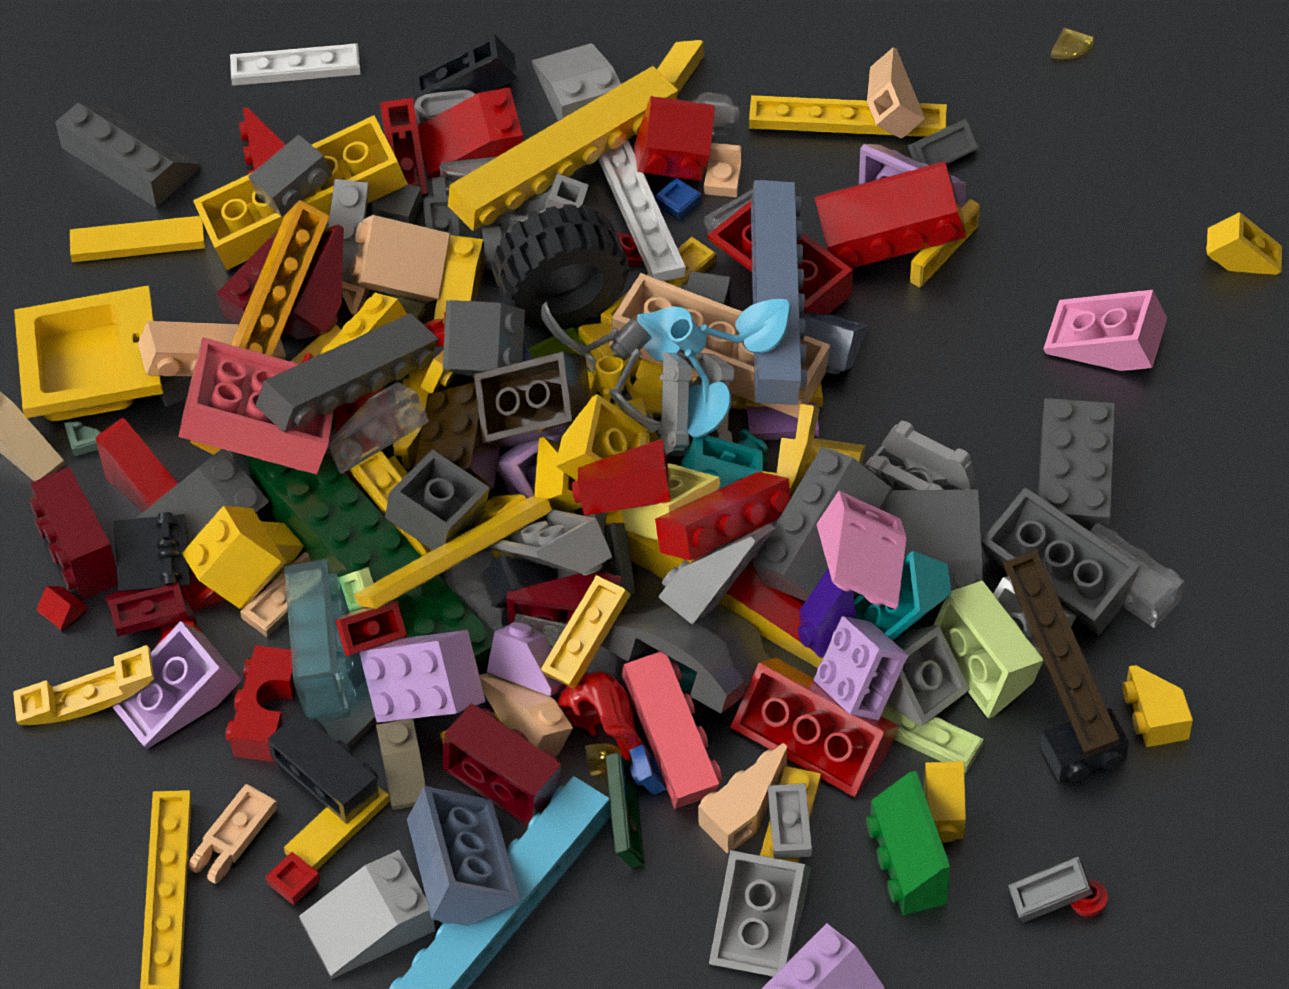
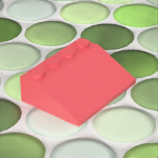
(224, 412)

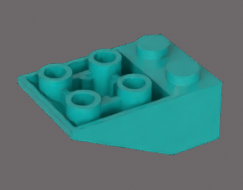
(722, 459)

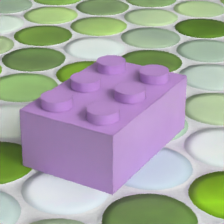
(422, 676)

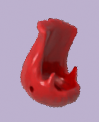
(602, 701)

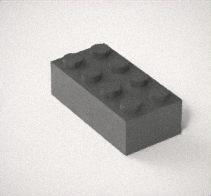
(1077, 459)

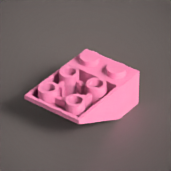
(863, 549)

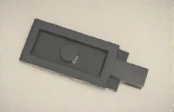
(436, 210)

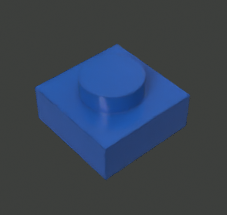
(645, 770)

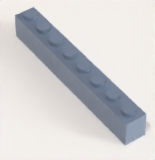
(777, 277)

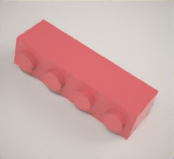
(670, 728)

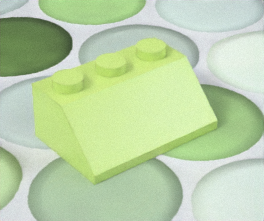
(987, 647)

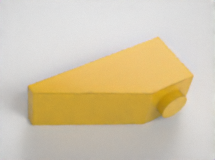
(461, 272)

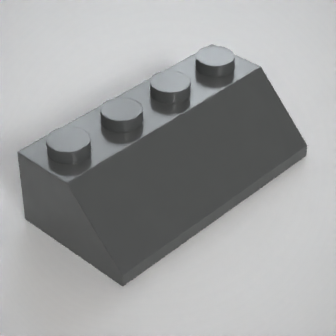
(124, 151)
(793, 553)
(1083, 569)

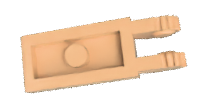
(233, 831)

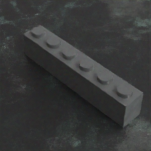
(346, 372)

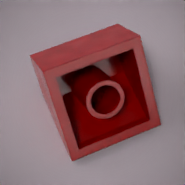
(674, 138)

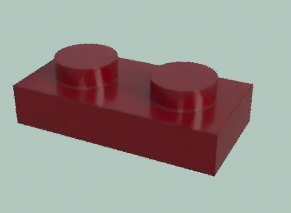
(148, 609)

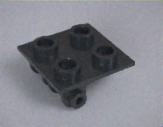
(151, 552)

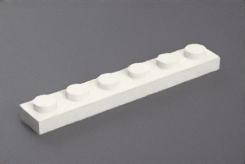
(642, 214)

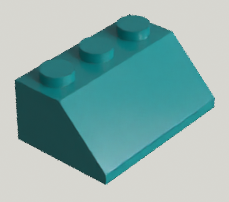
(923, 586)

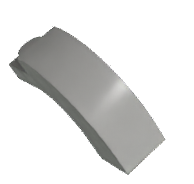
(562, 192)

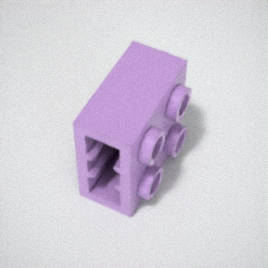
(860, 668)

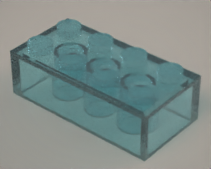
(316, 646)

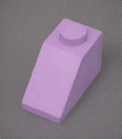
(518, 657)

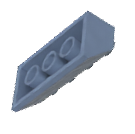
(461, 856)

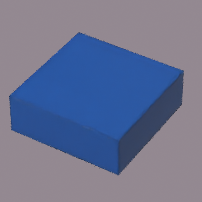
(678, 198)

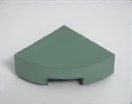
(81, 438)

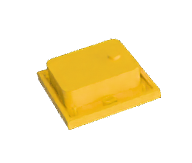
(84, 354)

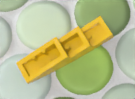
(795, 452)

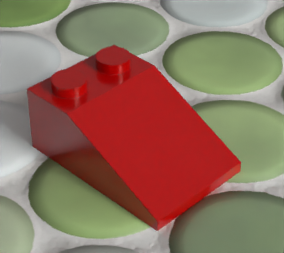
(471, 130)

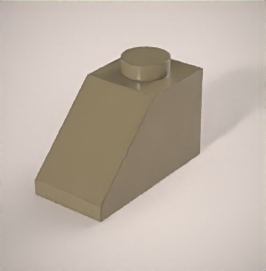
(401, 762)

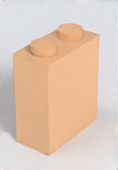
(399, 258)

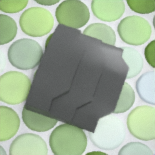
(718, 647)

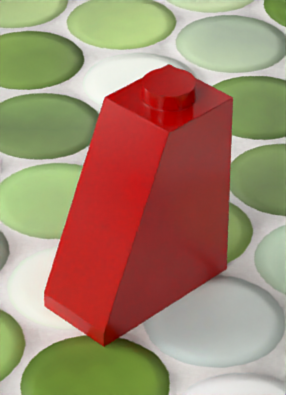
(132, 466)
(624, 480)

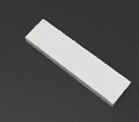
(295, 64)

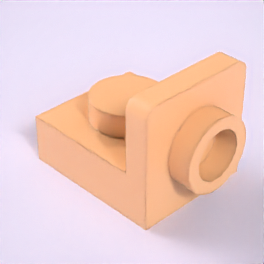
(723, 170)

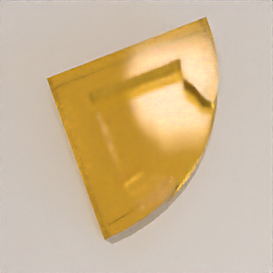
(1071, 44)
(596, 757)

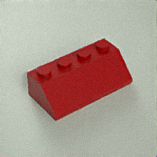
(891, 216)
(825, 280)
(818, 732)

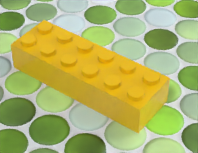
(243, 222)

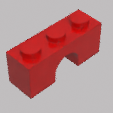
(266, 678)

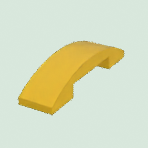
(86, 694)

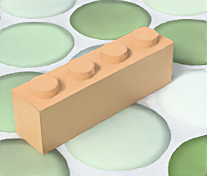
(174, 346)

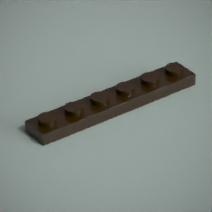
(1061, 654)

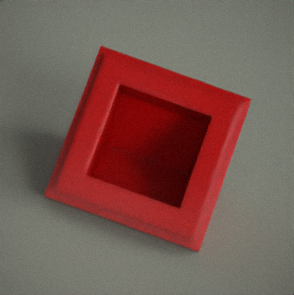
(60, 606)

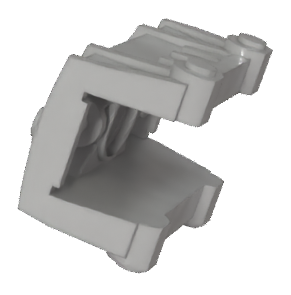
(675, 396)
(926, 462)

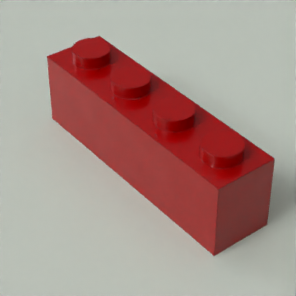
(722, 515)

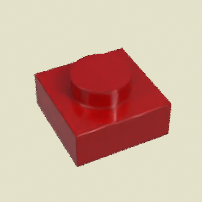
(292, 878)

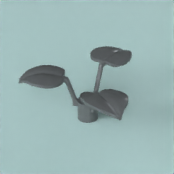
(626, 344)

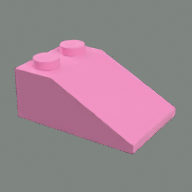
(1108, 330)

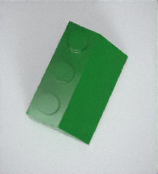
(909, 846)

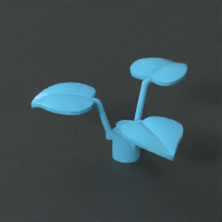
(674, 330)

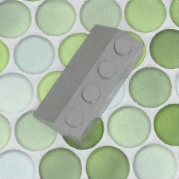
(560, 542)

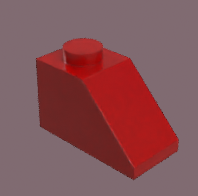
(370, 627)

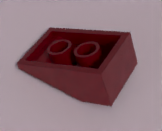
(321, 289)
(554, 599)

